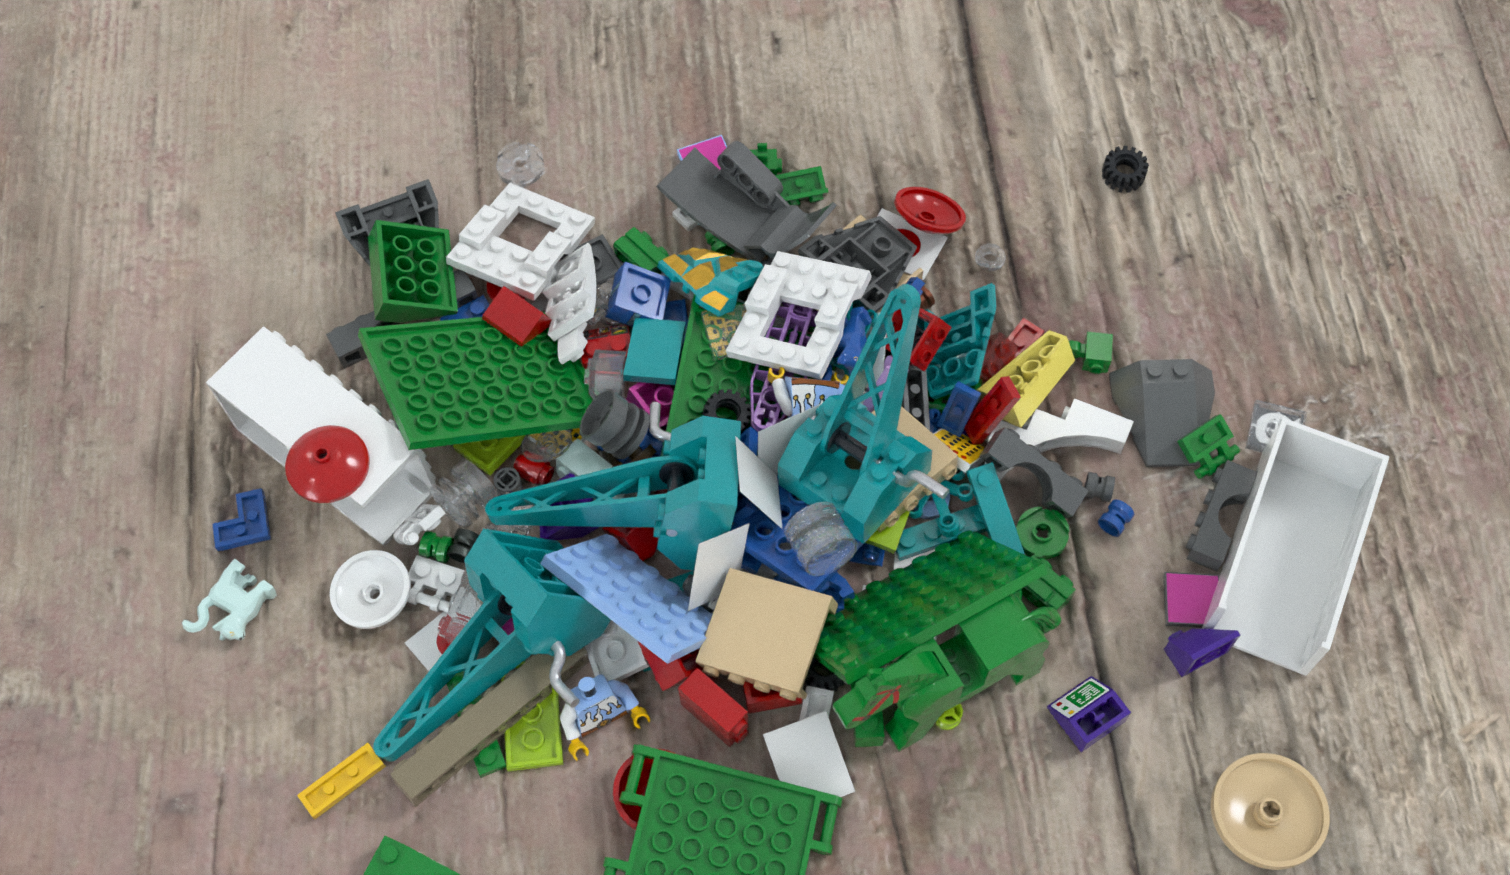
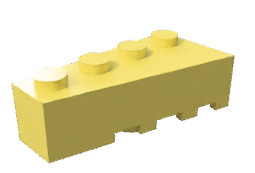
(1034, 374)

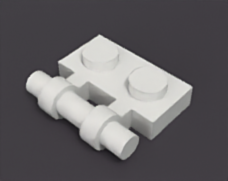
(423, 518)
(436, 577)

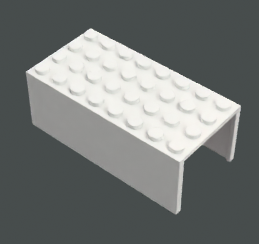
(280, 396)
(1297, 546)

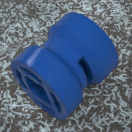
(1116, 517)

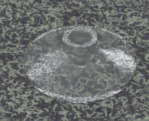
(546, 446)

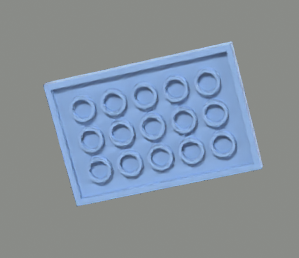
(632, 595)

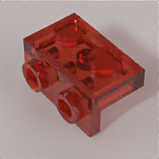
(997, 356)

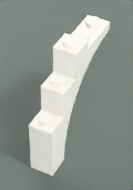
(1078, 426)

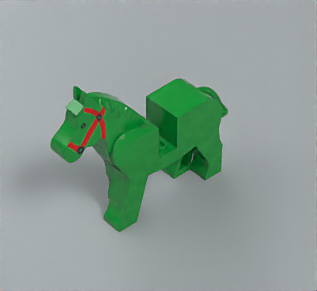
(938, 677)

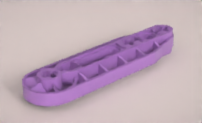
(799, 322)

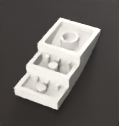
(571, 292)

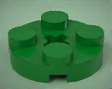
(1045, 520)

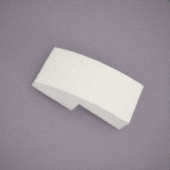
(572, 344)

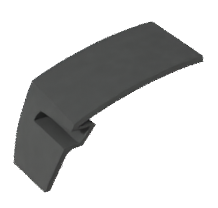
(740, 202)

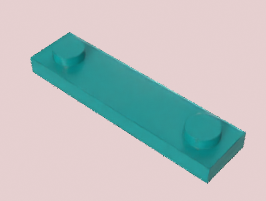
(994, 506)

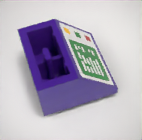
(1089, 712)

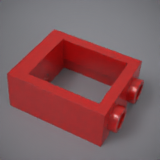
(929, 341)

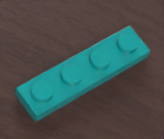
(927, 535)

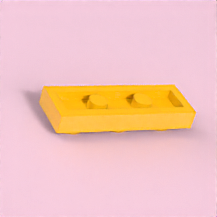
(341, 781)

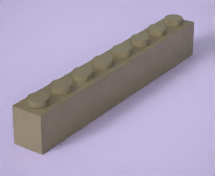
(480, 725)

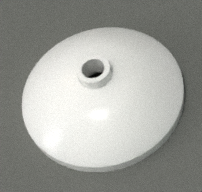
(363, 577)

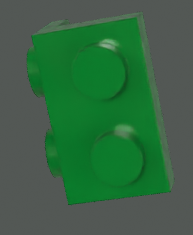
(803, 185)

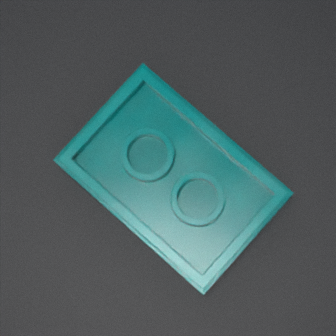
(654, 351)

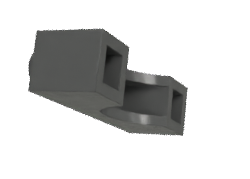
(1059, 490)
(1211, 542)

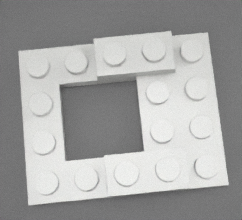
(507, 264)
(803, 283)

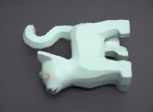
(231, 597)

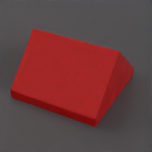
(515, 317)

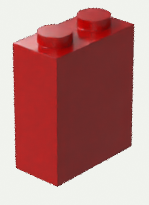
(714, 708)

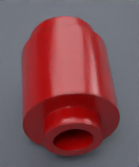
(534, 472)

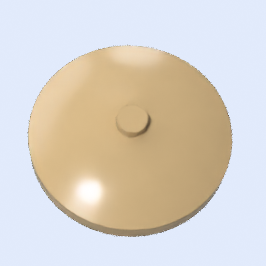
(1270, 811)

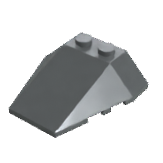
(413, 207)
(866, 246)
(1165, 404)

